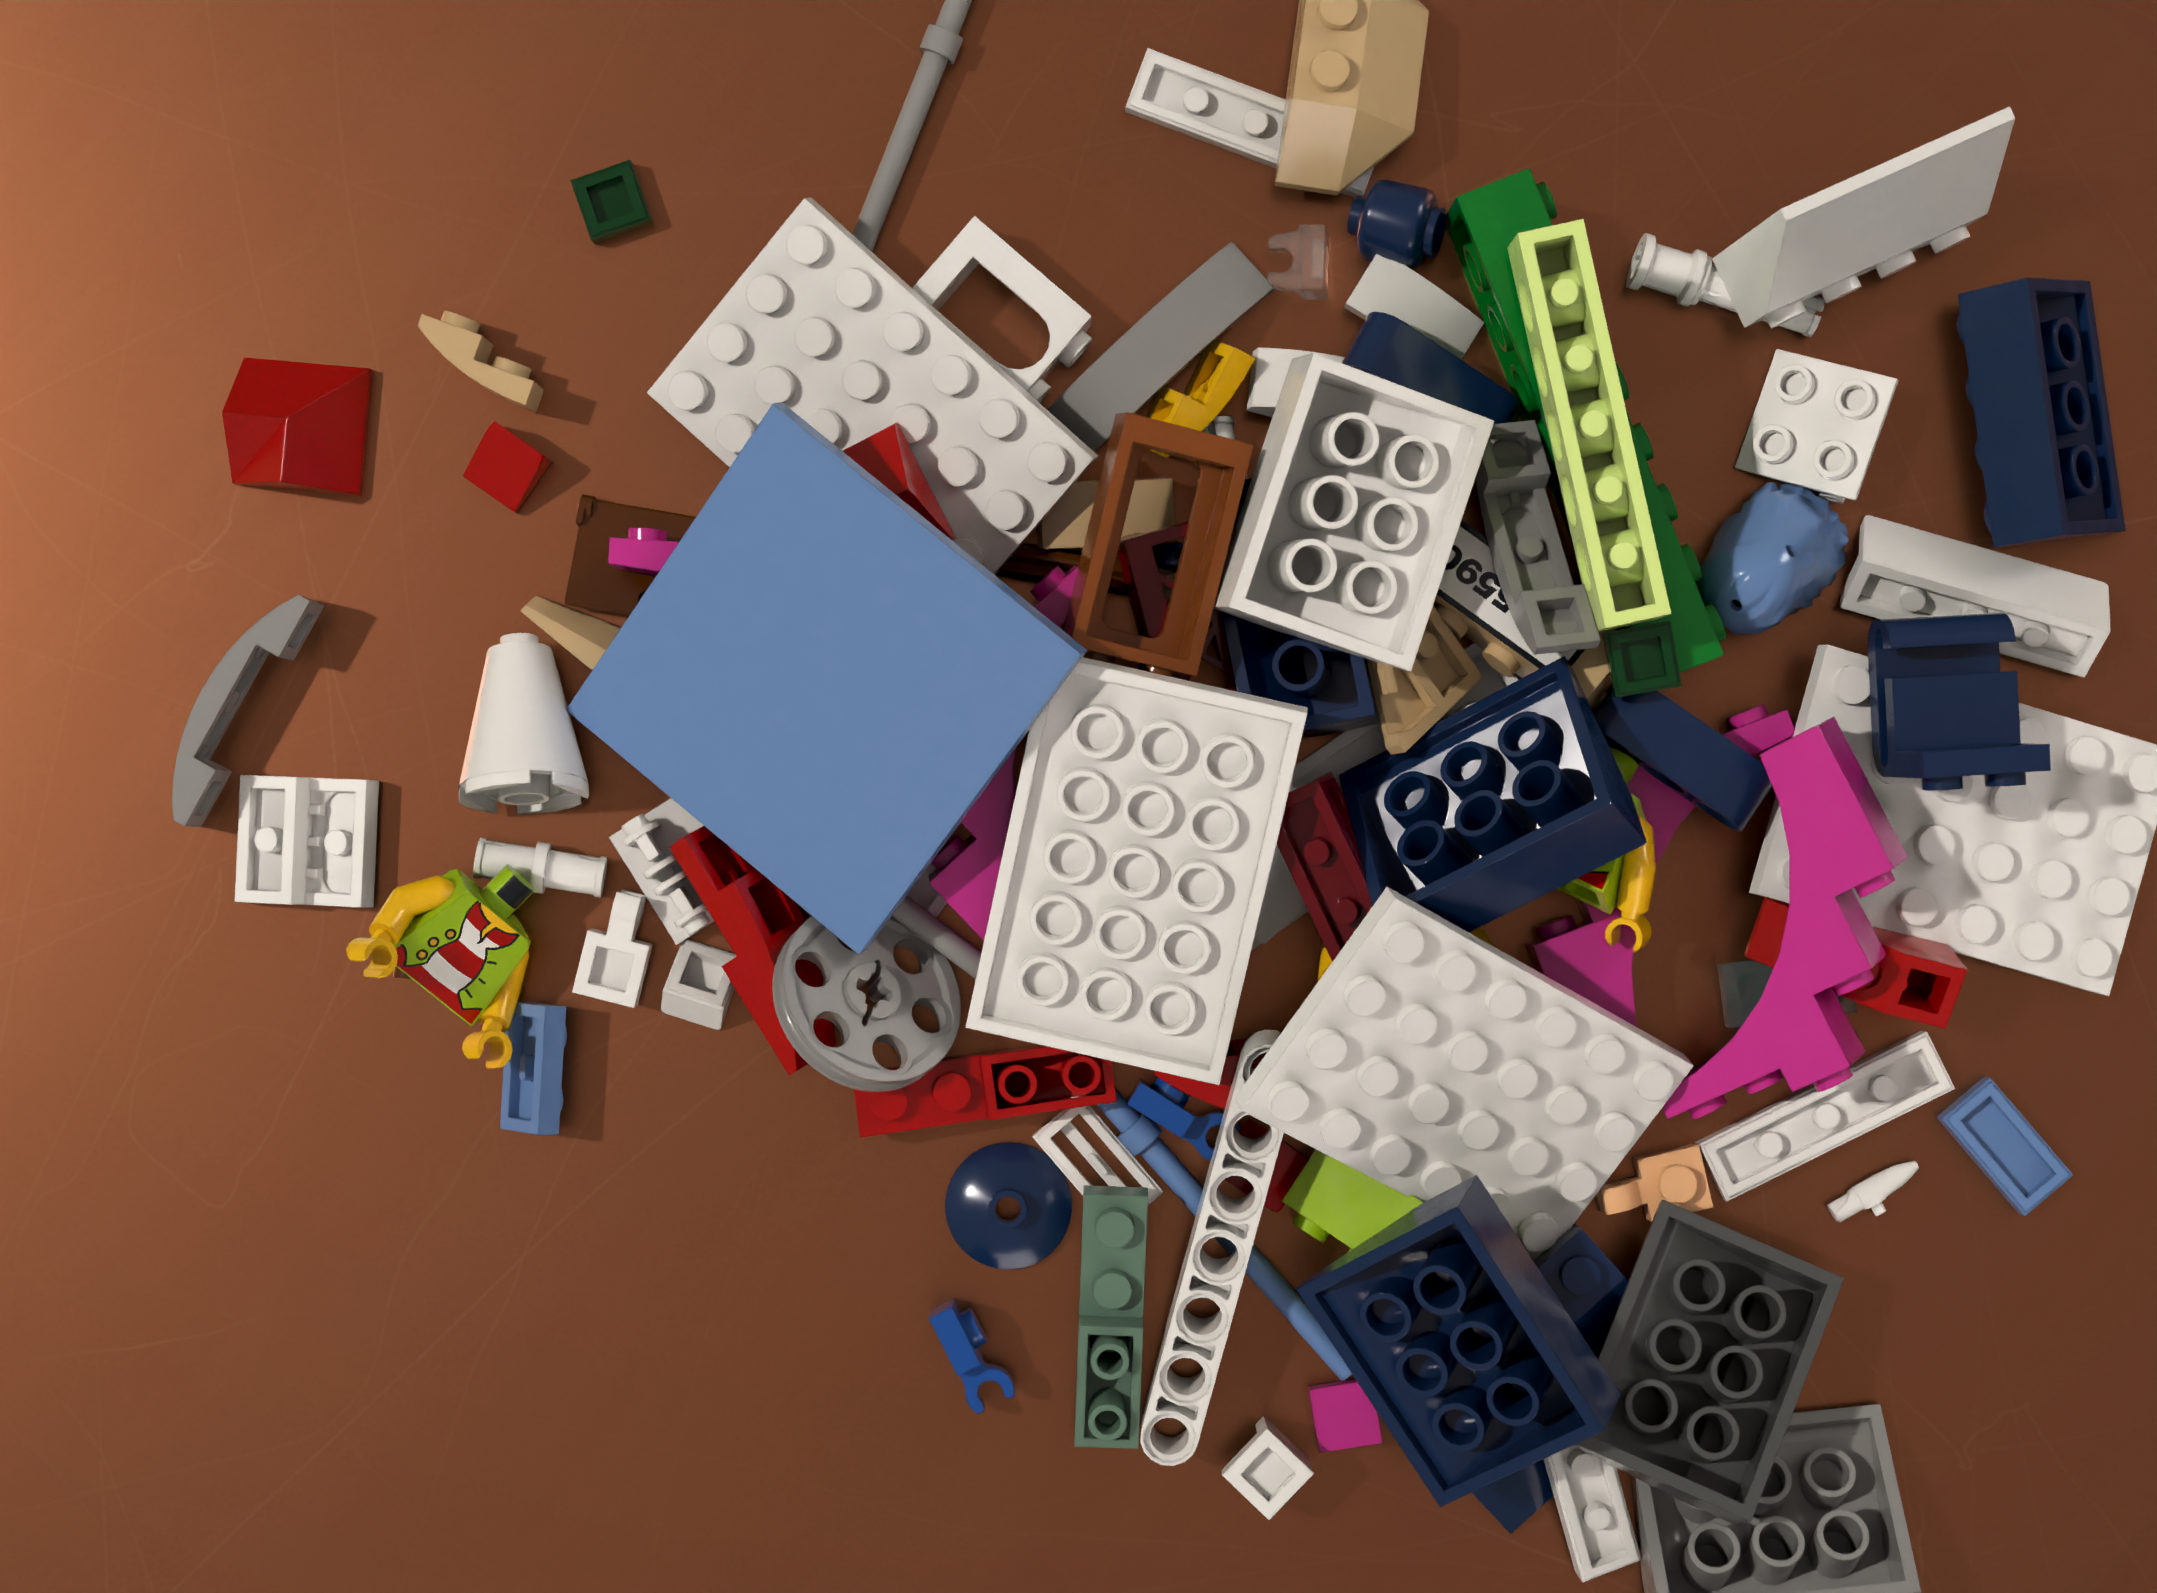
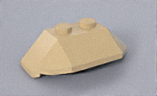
(1349, 90)

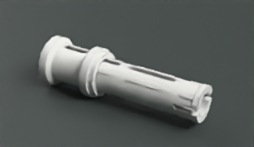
(1696, 279)

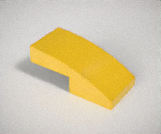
(1208, 391)

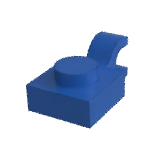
(1167, 1108)
(961, 1338)

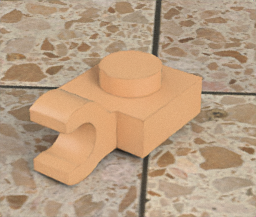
(1668, 1175)

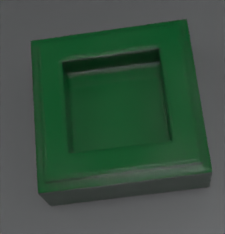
(612, 201)
(1642, 659)

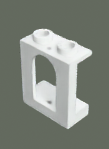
(1064, 317)

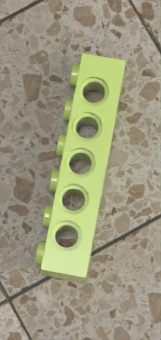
(1588, 425)

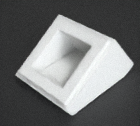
(698, 985)

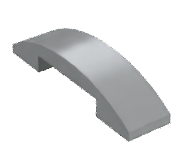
(1161, 345)
(1526, 543)
(196, 776)

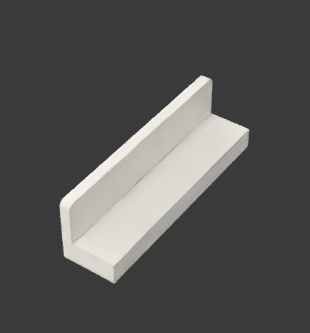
(1916, 573)

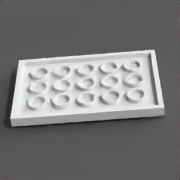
(858, 352)
(1136, 869)
(2000, 872)
(1457, 1063)

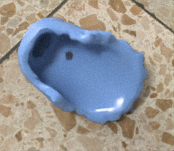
(1772, 557)

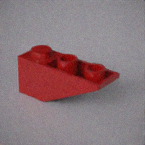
(1913, 980)

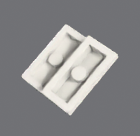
(306, 841)

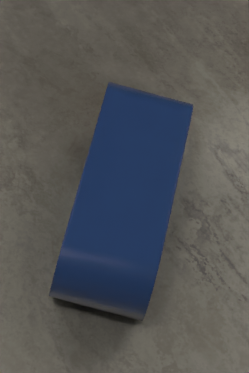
(1410, 359)
(1685, 755)

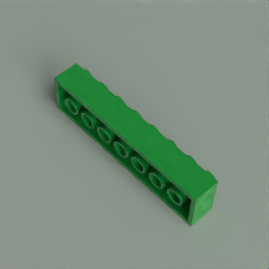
(1480, 231)

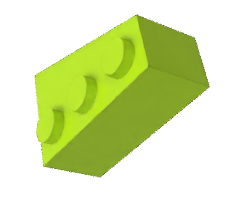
(1343, 1202)

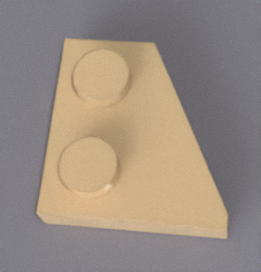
(1417, 699)

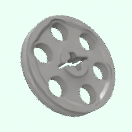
(845, 1005)

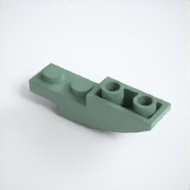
(1111, 1316)

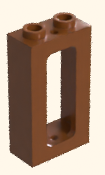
(1202, 559)

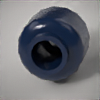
(1398, 223)

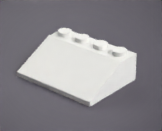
(1866, 224)
(1352, 511)

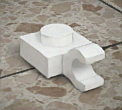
(613, 961)

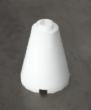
(522, 734)

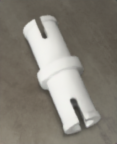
(542, 866)

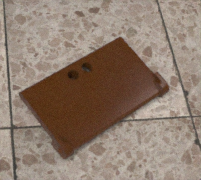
(595, 582)

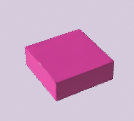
(1343, 1416)

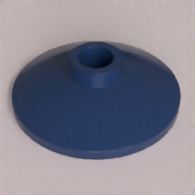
(1014, 1172)

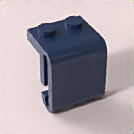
(1945, 704)

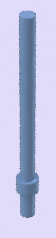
(1141, 1137)

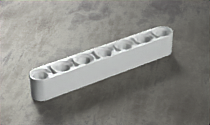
(1210, 1277)

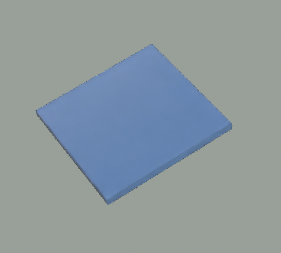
(823, 678)

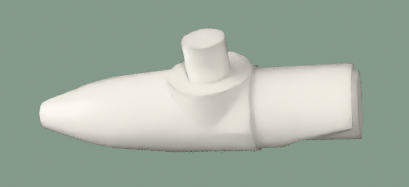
(1872, 1191)

